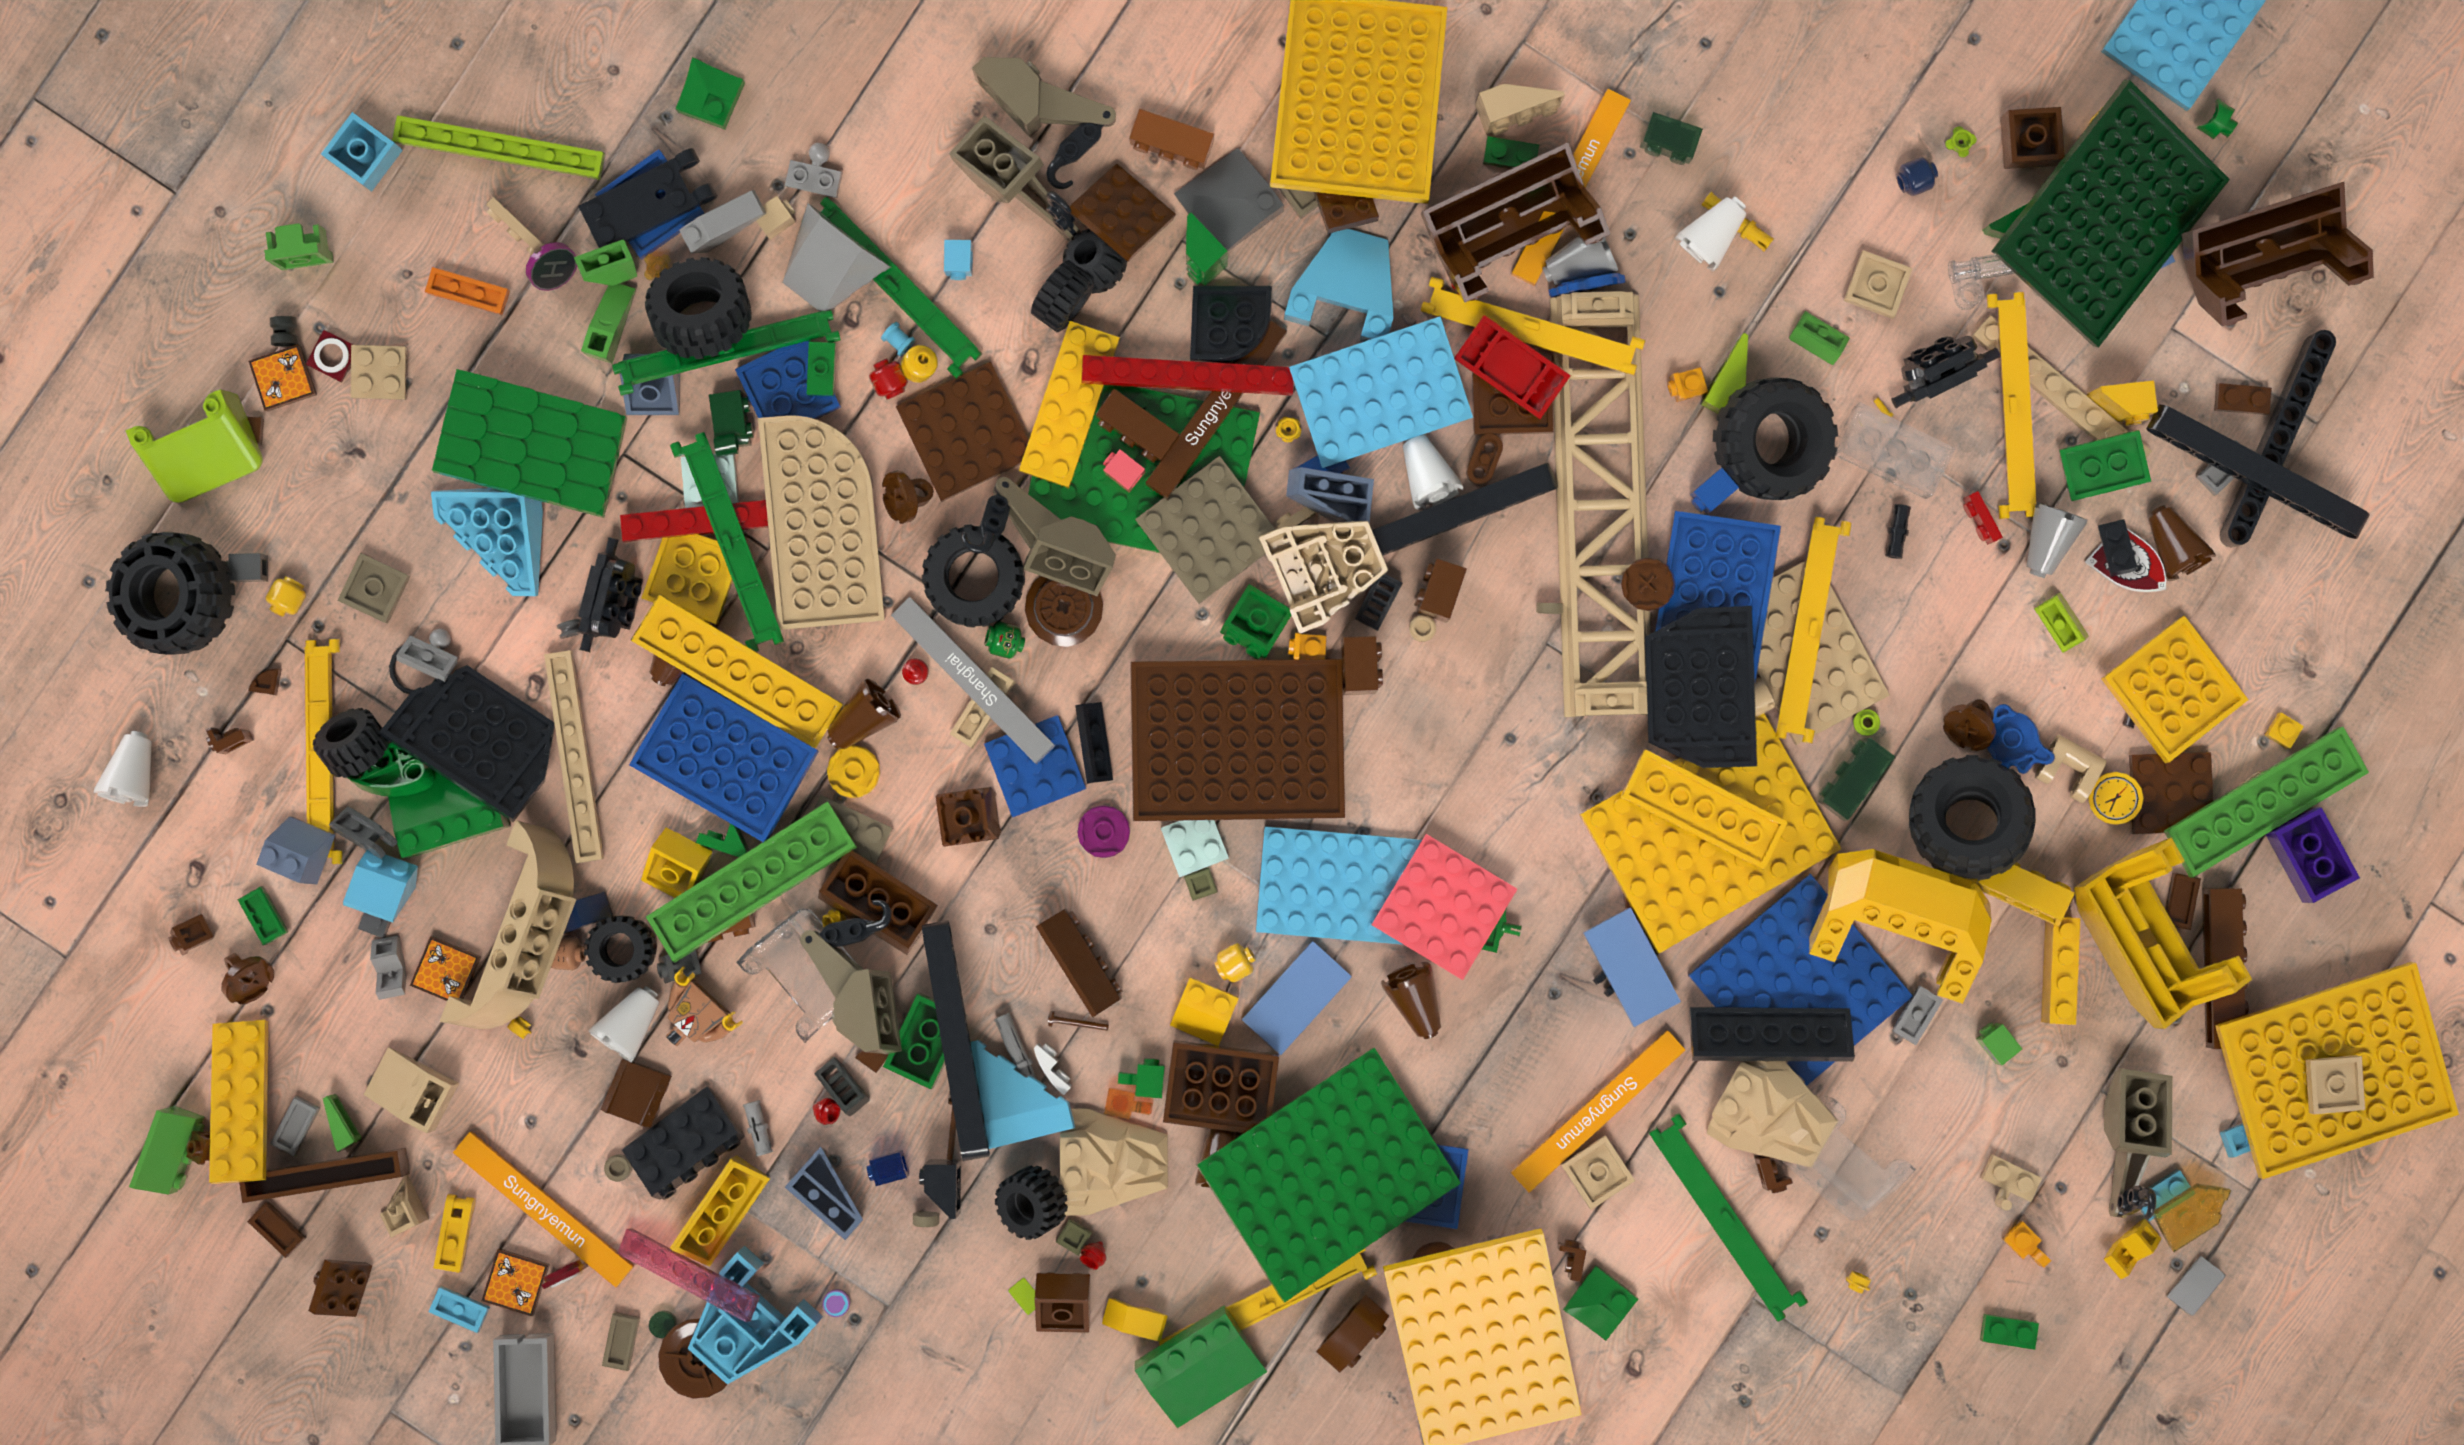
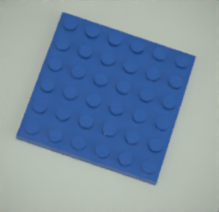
(1773, 969)

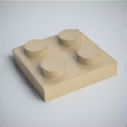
(1878, 284)
(378, 372)
(2335, 1084)
(1597, 1172)

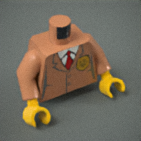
(696, 1013)

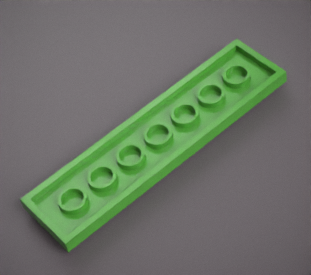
(2267, 801)
(751, 882)

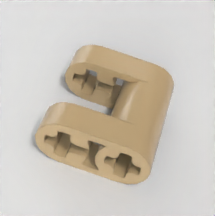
(2079, 759)

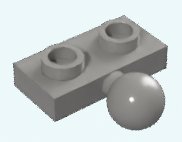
(814, 177)
(429, 657)

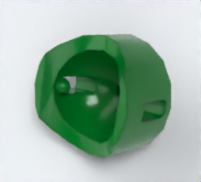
(2220, 122)

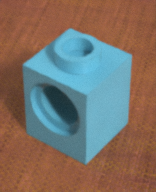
(958, 259)

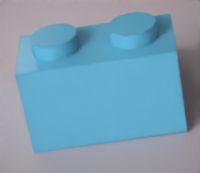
(381, 886)

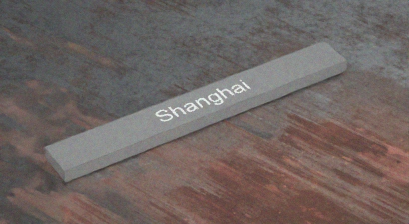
(973, 680)

